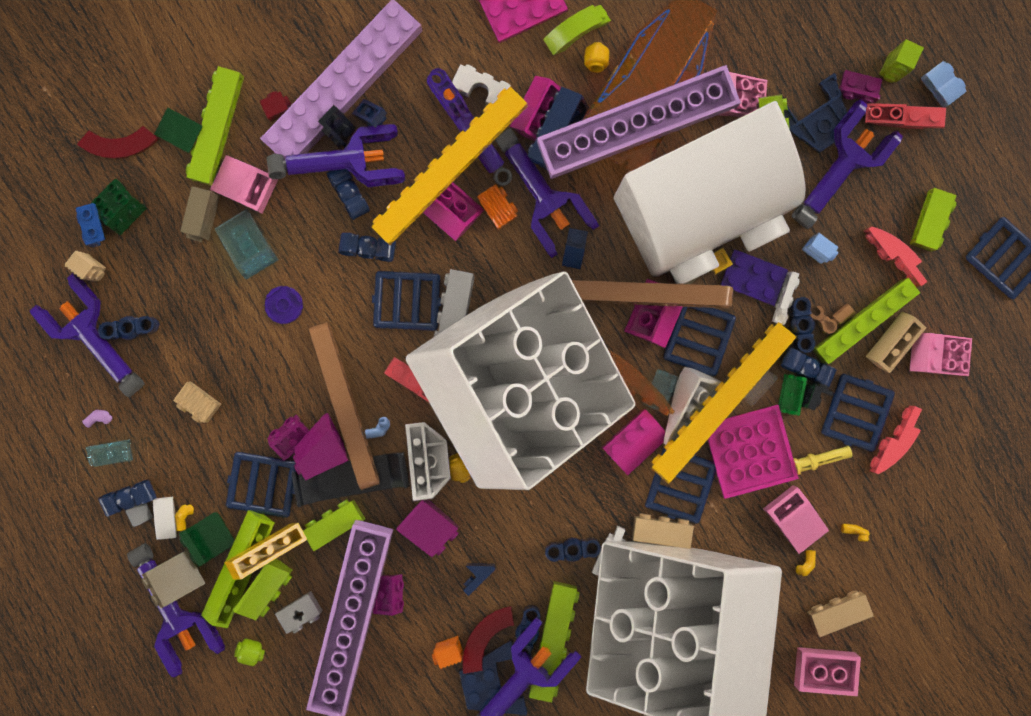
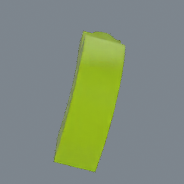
(575, 27)

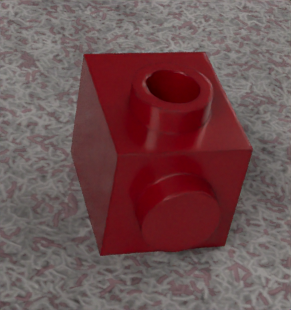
(275, 105)

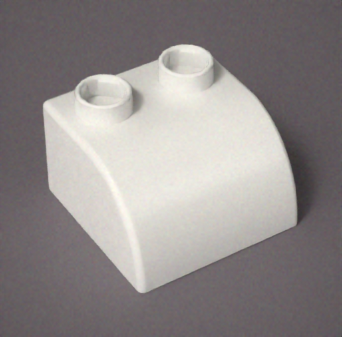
(712, 193)
(522, 383)
(683, 631)

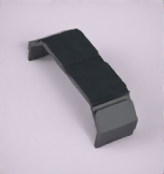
(342, 482)

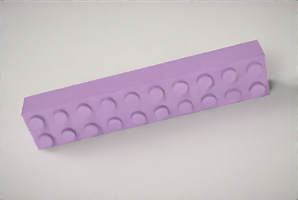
(344, 80)
(638, 122)
(349, 618)

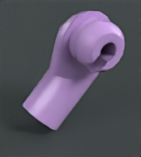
(97, 415)

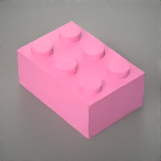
(827, 671)

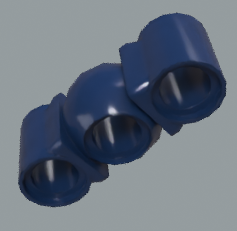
(348, 193)
(366, 247)
(805, 316)
(119, 327)
(807, 367)
(127, 497)
(582, 549)
(525, 622)

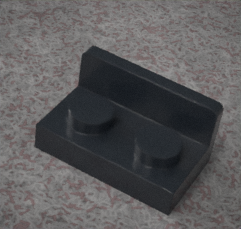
(337, 126)
(812, 395)

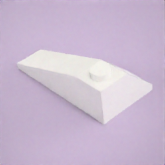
(689, 394)

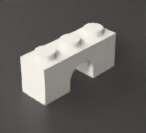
(468, 79)

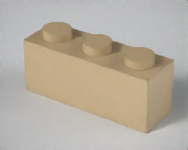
(896, 342)
(662, 531)
(840, 613)

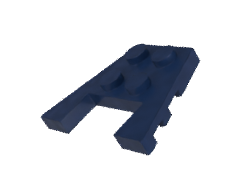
(819, 126)
(483, 685)

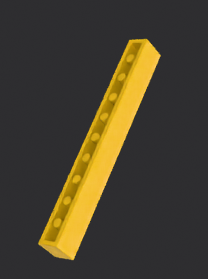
(450, 165)
(723, 402)

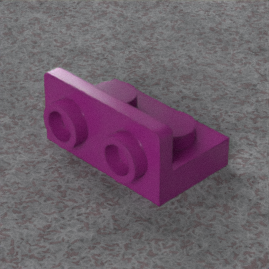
(860, 86)
(287, 437)
(389, 595)

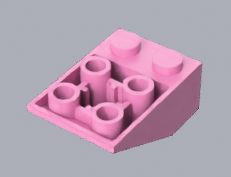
(749, 91)
(244, 184)
(941, 354)
(796, 519)

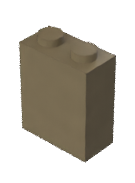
(199, 214)
(172, 579)

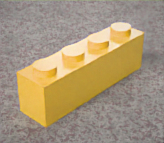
(265, 551)

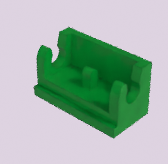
(792, 394)

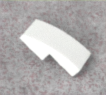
(164, 518)

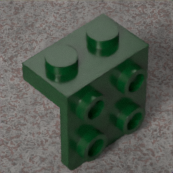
(118, 207)
(207, 539)

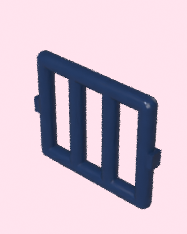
(985, 268)
(398, 277)
(718, 354)
(840, 396)
(700, 501)
(248, 505)

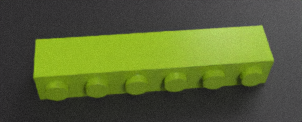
(216, 125)
(866, 321)
(226, 590)
(555, 633)

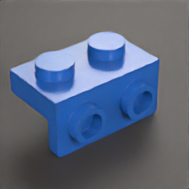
(90, 225)

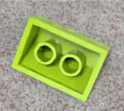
(263, 590)

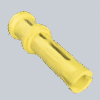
(813, 461)

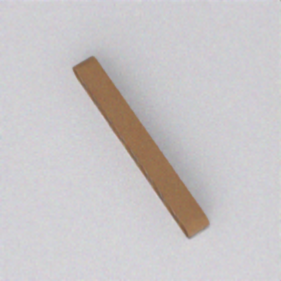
(655, 294)
(344, 405)

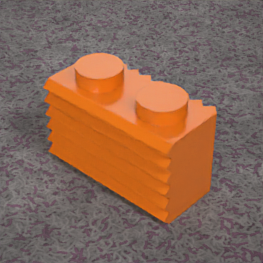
(497, 206)
(448, 652)

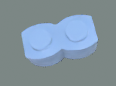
(944, 84)
(820, 248)

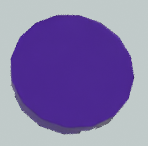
(283, 304)

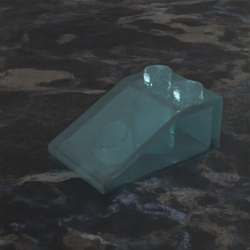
(246, 244)

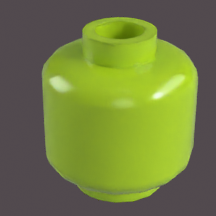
(249, 652)

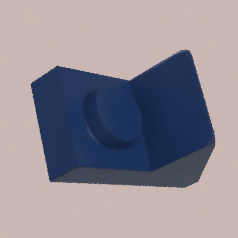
(370, 113)
(574, 248)
(481, 572)

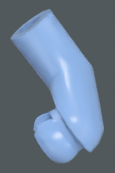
(380, 430)

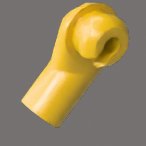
(181, 515)
(857, 530)
(809, 565)

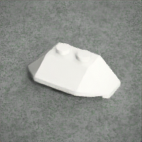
(427, 461)

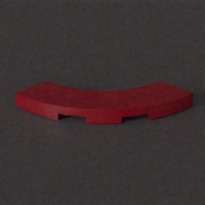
(120, 147)
(482, 635)

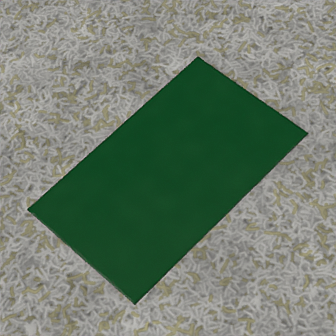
(178, 130)

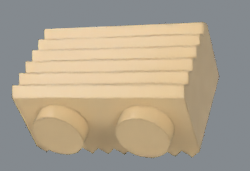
(85, 266)
(196, 402)

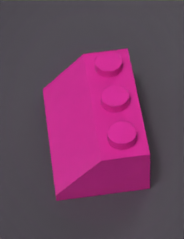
(539, 100)
(454, 211)
(653, 322)
(635, 441)

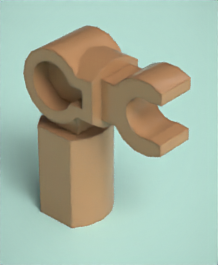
(829, 326)

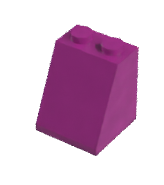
(319, 449)
(428, 528)

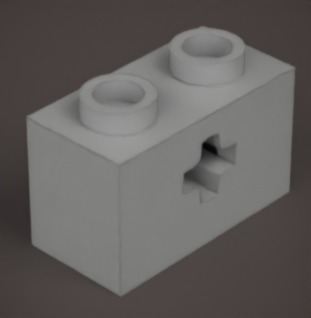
(305, 604)

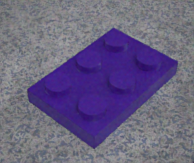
(754, 277)

